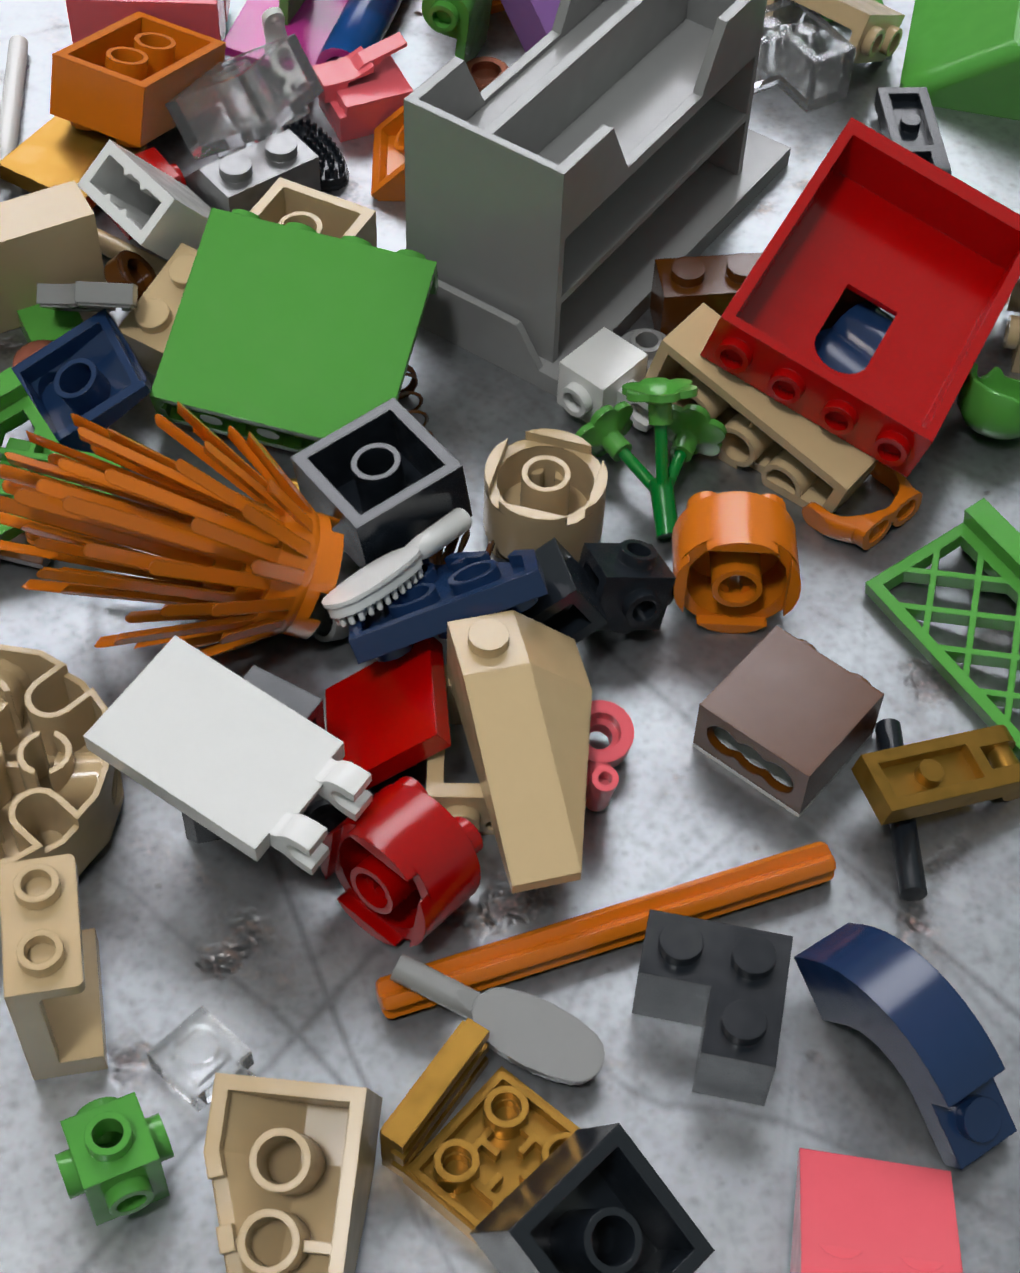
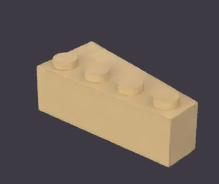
(785, 447)

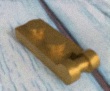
(939, 774)

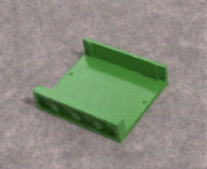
(290, 330)

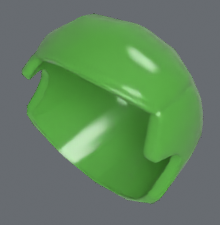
(991, 404)

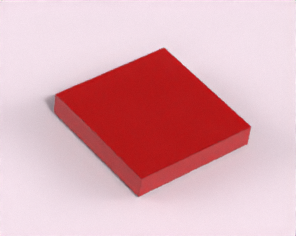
(392, 712)

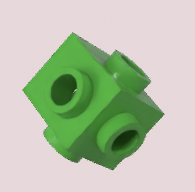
(115, 1157)

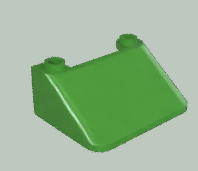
(966, 55)

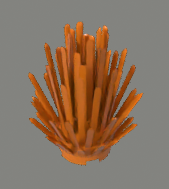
(223, 556)

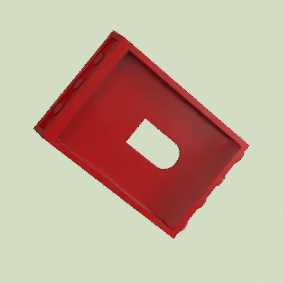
(906, 243)

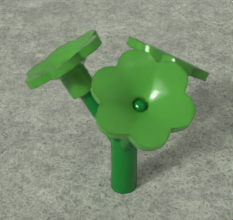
(686, 427)

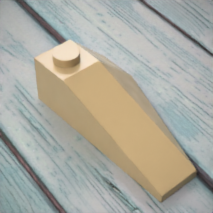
(528, 736)
(290, 1172)

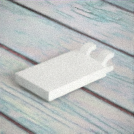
(229, 755)

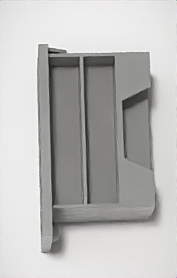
(581, 171)

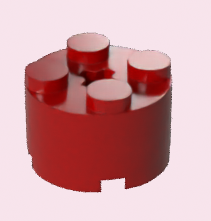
(403, 863)

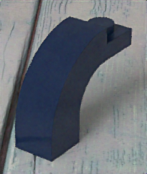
(922, 1026)

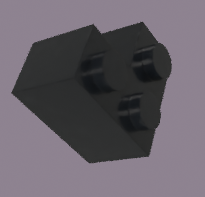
(726, 983)

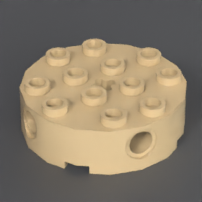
(51, 786)

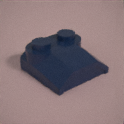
(84, 374)

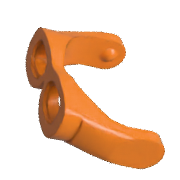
(868, 528)

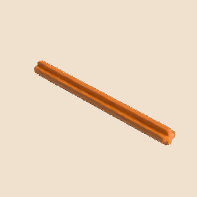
(617, 924)

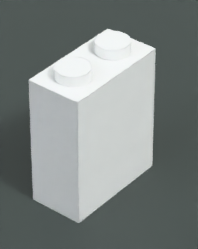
(145, 201)

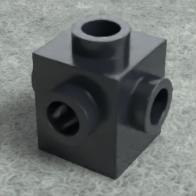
(630, 583)

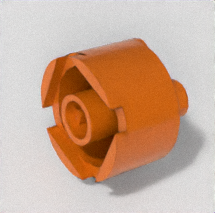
(735, 560)

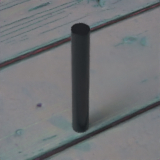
(903, 833)

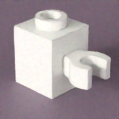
(595, 377)

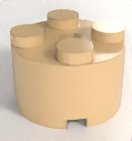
(544, 491)

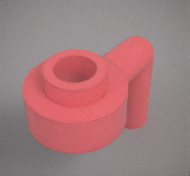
(601, 775)

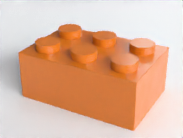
(127, 75)

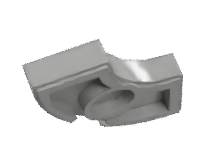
(87, 296)

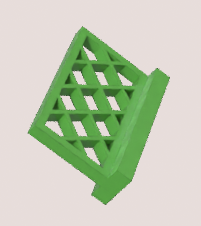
(996, 550)

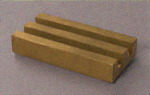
(434, 1096)

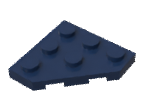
(458, 590)

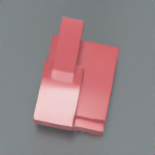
(362, 88)

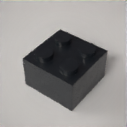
(381, 481)
(592, 1212)

